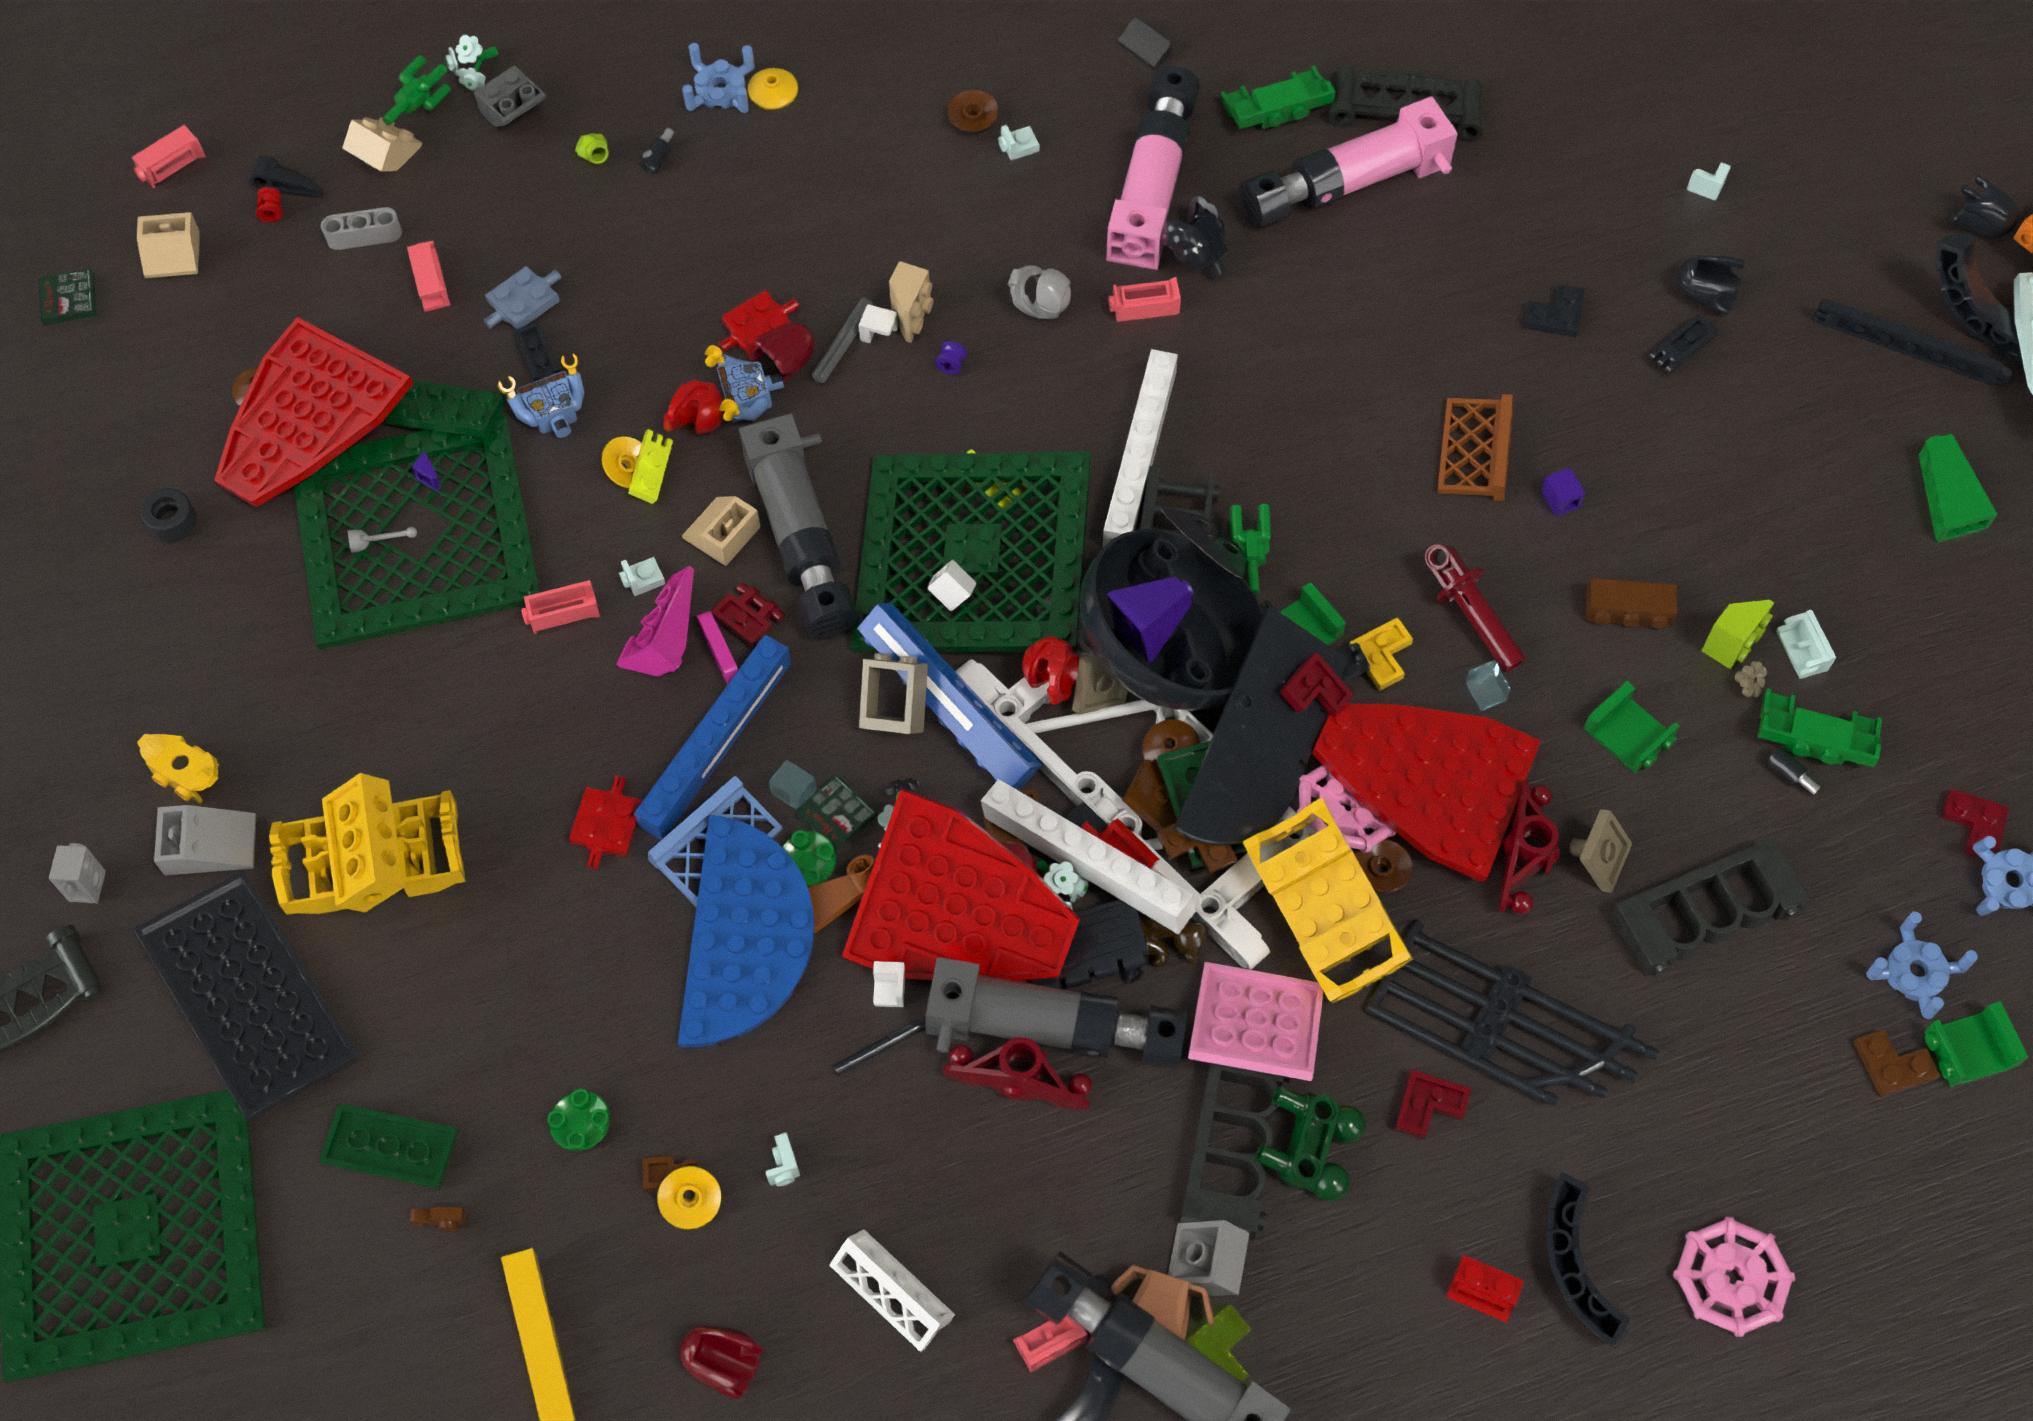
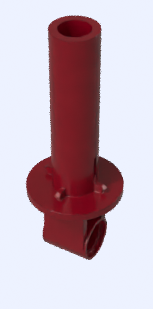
(1461, 585)

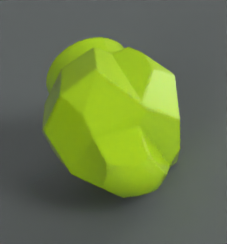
(592, 148)

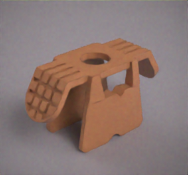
(1164, 1297)

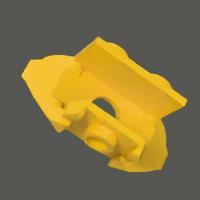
(161, 751)

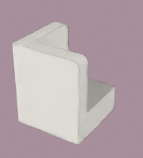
(877, 321)
(951, 585)
(889, 984)

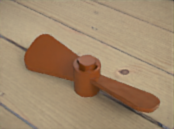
(838, 895)

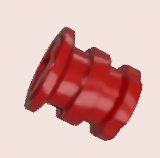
(269, 205)

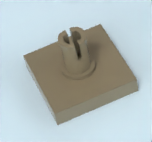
(1095, 688)
(1603, 851)

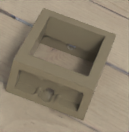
(915, 694)

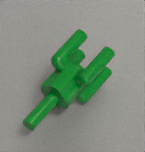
(416, 91)
(1252, 542)

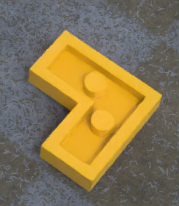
(1378, 648)

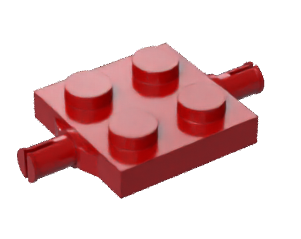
(753, 319)
(605, 822)
(1125, 841)

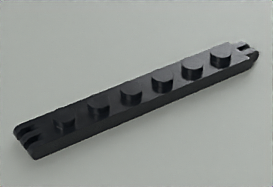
(1912, 343)

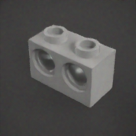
(77, 873)

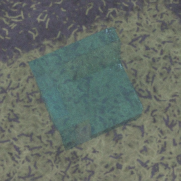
(1488, 685)
(792, 784)

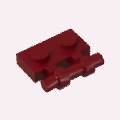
(742, 620)

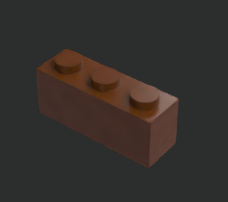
(1631, 603)

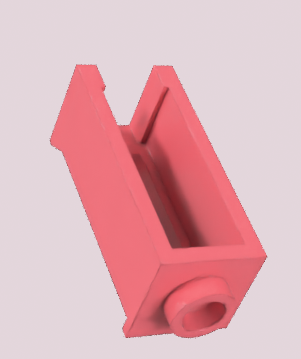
(167, 156)
(428, 276)
(1145, 300)
(558, 598)

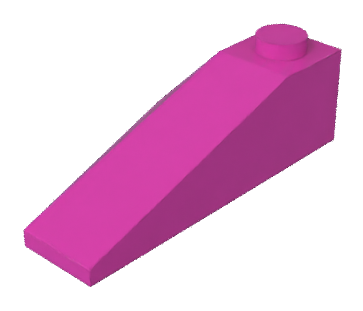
(664, 631)

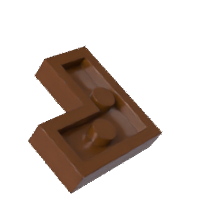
(1213, 856)
(1892, 1072)

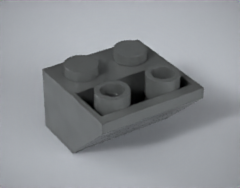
(507, 97)

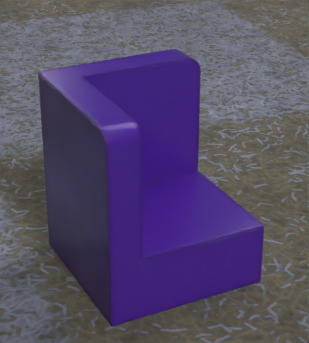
(1563, 492)

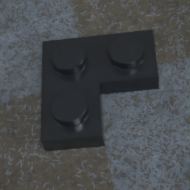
(1560, 318)

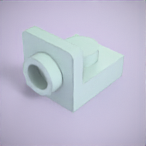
(1018, 143)
(641, 576)
(783, 1156)

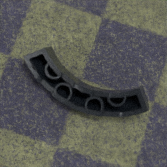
(1970, 298)
(1567, 1265)
(1104, 1382)

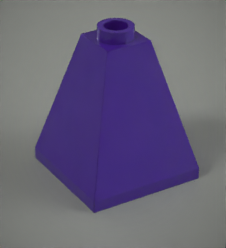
(1150, 613)

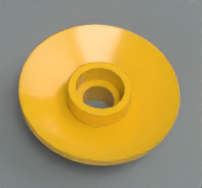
(772, 88)
(620, 451)
(692, 1212)

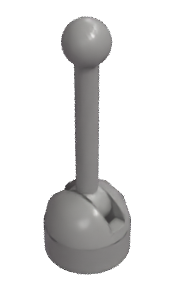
(359, 539)

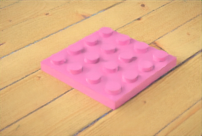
(1257, 1021)

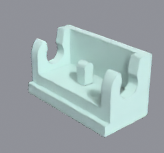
(1806, 644)

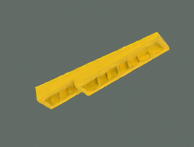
(538, 1336)

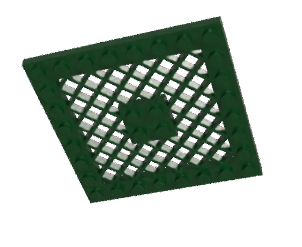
(978, 546)
(127, 1234)

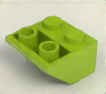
(1737, 631)

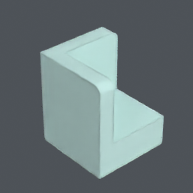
(1707, 183)

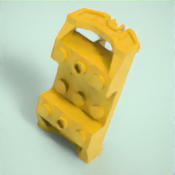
(414, 845)
(1326, 899)

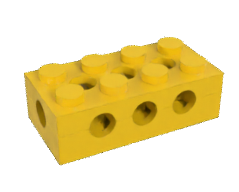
(362, 843)

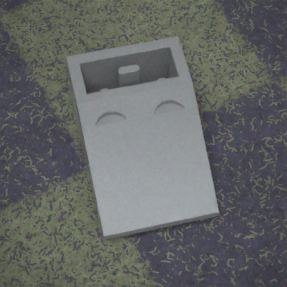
(203, 840)

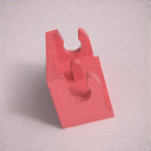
(1050, 1342)

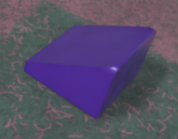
(425, 472)

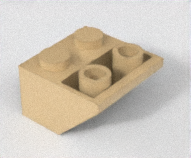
(380, 144)
(168, 245)
(910, 297)
(723, 528)

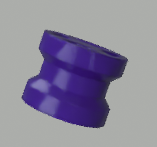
(951, 357)

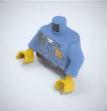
(743, 386)
(548, 402)

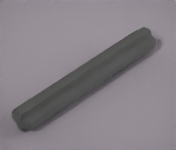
(840, 343)

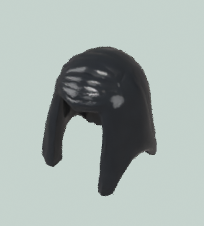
(1988, 214)
(1711, 280)

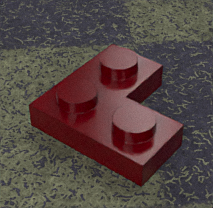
(1316, 680)
(1979, 814)
(1429, 1094)

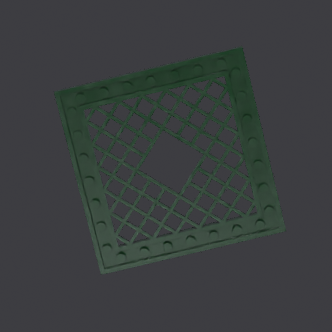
(335, 628)

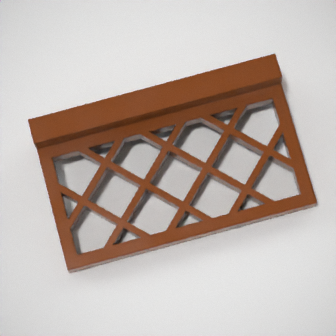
(1500, 447)

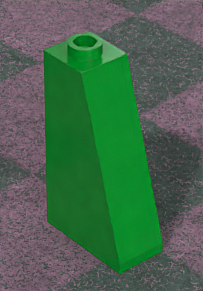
(1952, 490)

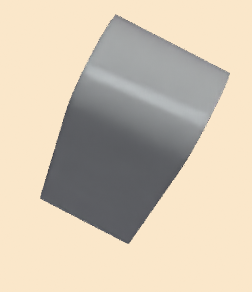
(361, 228)

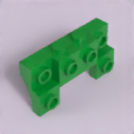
(1279, 101)
(1819, 734)

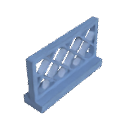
(697, 823)

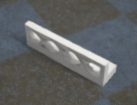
(901, 1284)

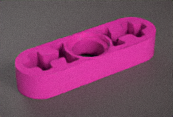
(717, 645)

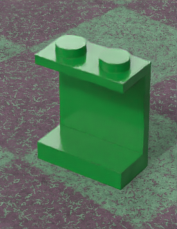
(1316, 615)
(1629, 730)
(1976, 1045)

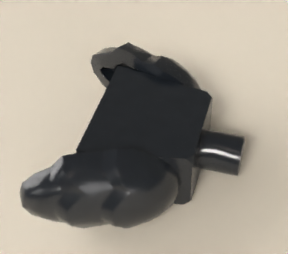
(1200, 240)

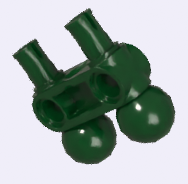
(1312, 1141)

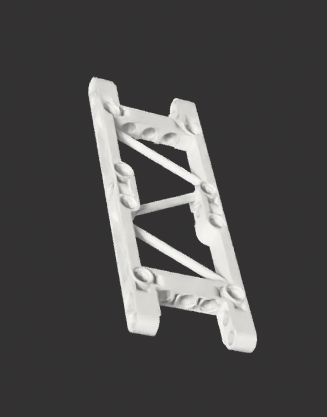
(1226, 894)

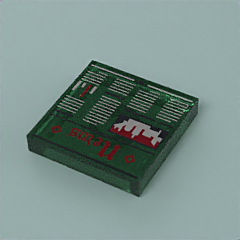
(67, 296)
(836, 812)

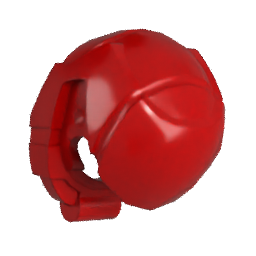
(695, 403)
(1054, 663)

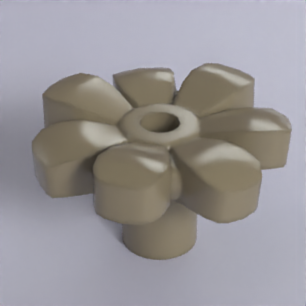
(1752, 679)

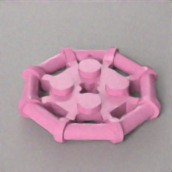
(1350, 822)
(1750, 1269)

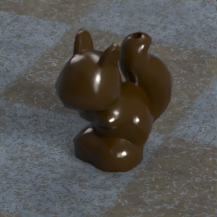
(1189, 940)

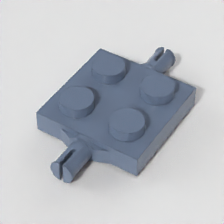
(522, 298)

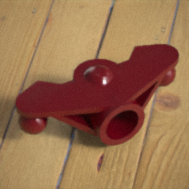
(1519, 852)
(1018, 1085)

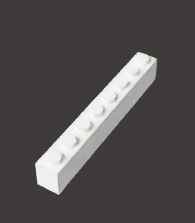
(1141, 445)
(1089, 856)

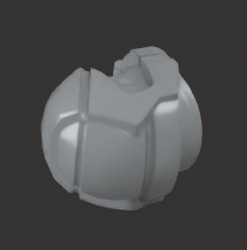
(1052, 292)

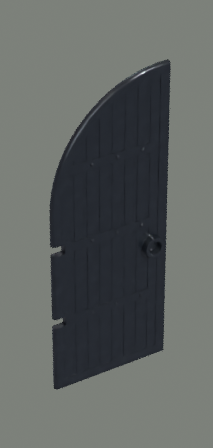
(1258, 740)

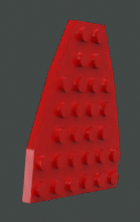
(303, 411)
(1431, 776)
(956, 896)

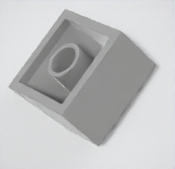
(1210, 1256)

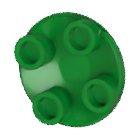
(812, 855)
(579, 1120)

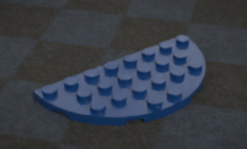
(747, 935)

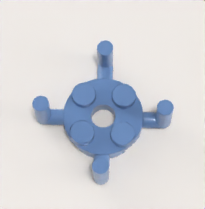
(720, 72)
(1994, 873)
(1927, 956)

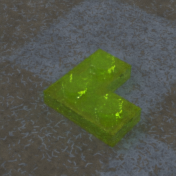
(1219, 1338)

